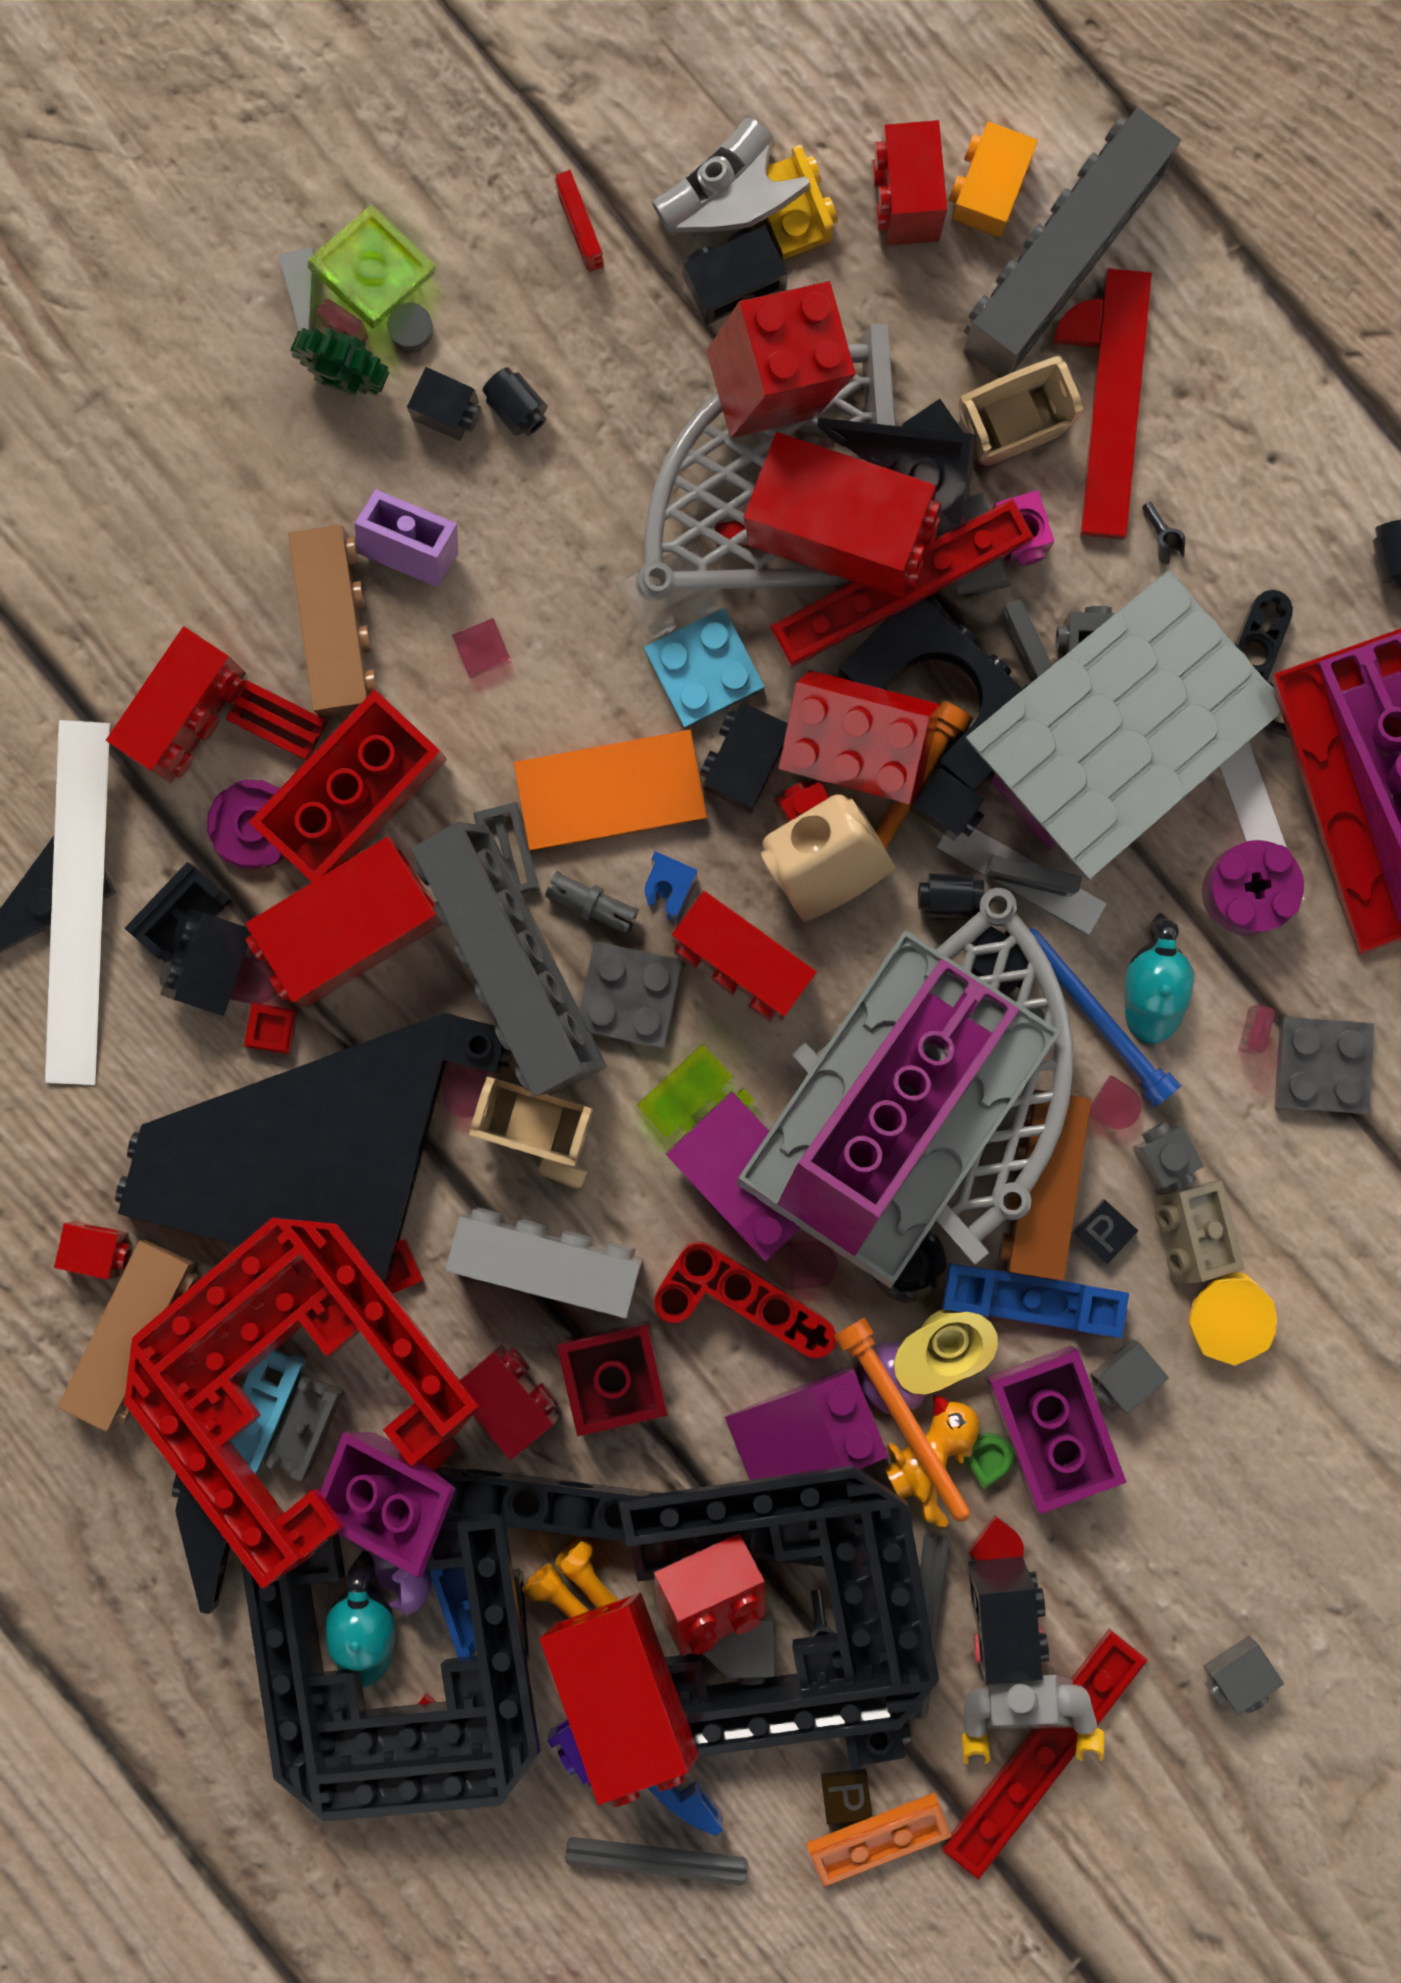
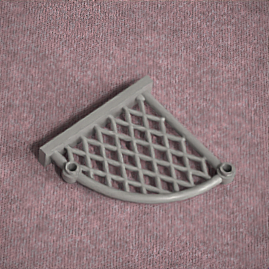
(879, 409)
(970, 1237)

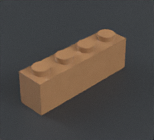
(331, 619)
(146, 1288)

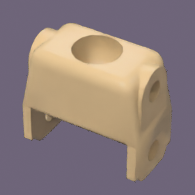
(1020, 410)
(826, 857)
(531, 1124)

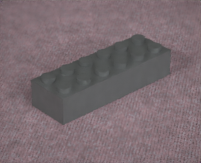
(1070, 243)
(507, 958)

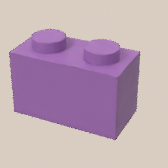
(406, 538)

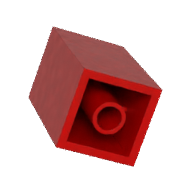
(780, 359)
(842, 515)
(343, 924)
(620, 1700)

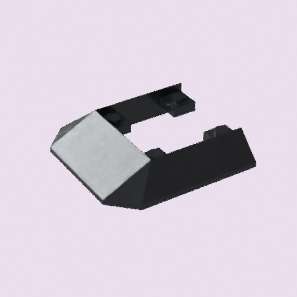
(845, 1681)
(403, 1757)

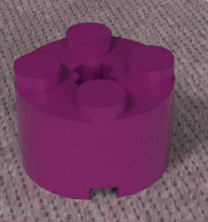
(1265, 865)

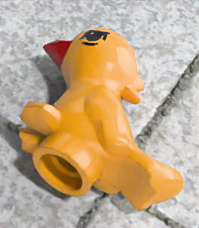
(951, 1433)

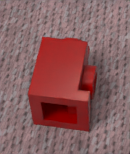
(800, 799)

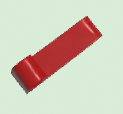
(750, 1306)

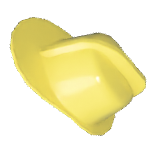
(945, 1351)

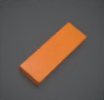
(878, 1839)

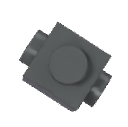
(1168, 1156)

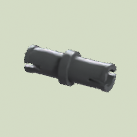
(591, 902)

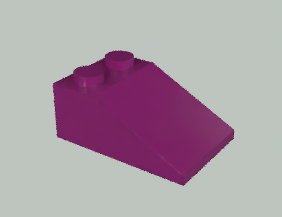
(714, 1158)
(808, 1429)
(386, 1501)

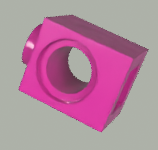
(1034, 515)

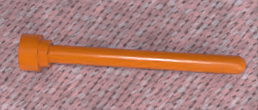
(949, 725)
(858, 1342)

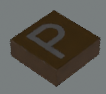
(846, 1796)

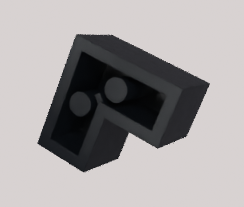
(1007, 1614)

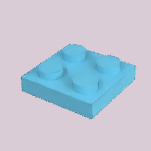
(704, 668)

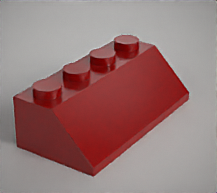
(348, 788)

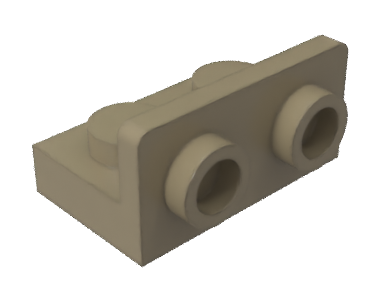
(1198, 1233)

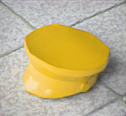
(1233, 1319)

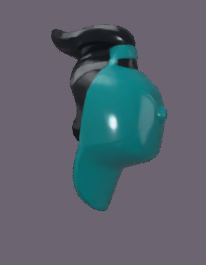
(1158, 985)
(361, 1625)

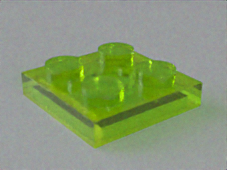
(371, 266)

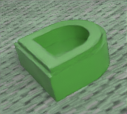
(990, 1458)

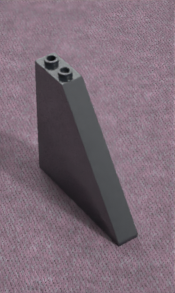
(303, 1145)

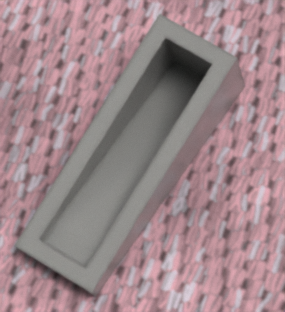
(300, 285)

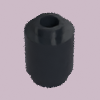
(515, 402)
(1388, 552)
(950, 896)

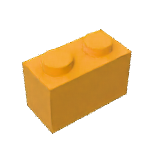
(993, 180)

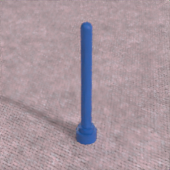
(1155, 1083)

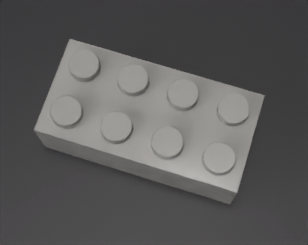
(543, 1263)

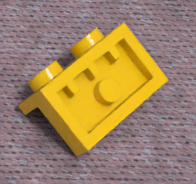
(810, 217)

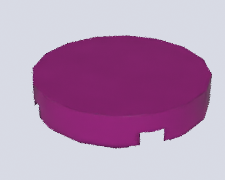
(230, 826)

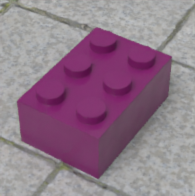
(1055, 1429)

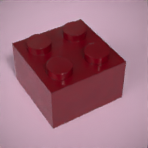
(612, 1378)
(509, 1402)

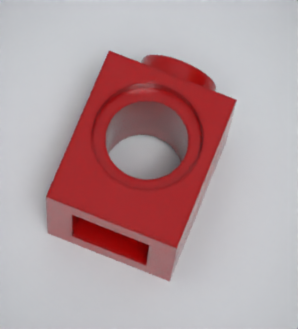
(92, 1250)

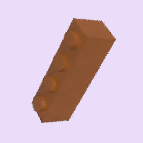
(1042, 1237)

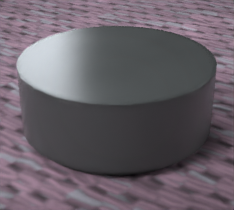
(410, 326)

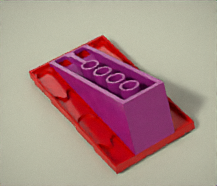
(1348, 753)

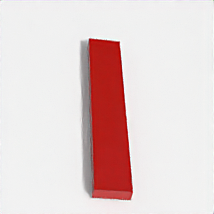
(1115, 404)
(860, 607)
(1039, 1761)

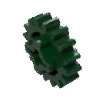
(339, 361)

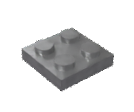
(630, 994)
(1324, 1065)

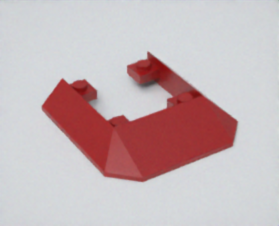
(227, 1323)

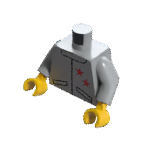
(1030, 1705)

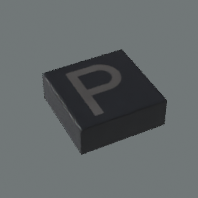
(1105, 1231)

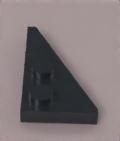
(920, 453)
(30, 903)

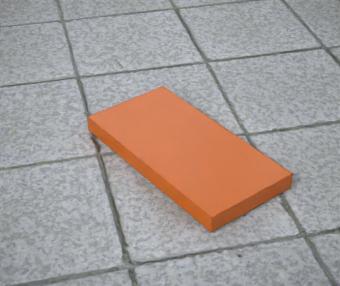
(610, 790)

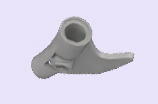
(729, 187)

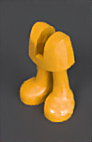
(576, 1565)

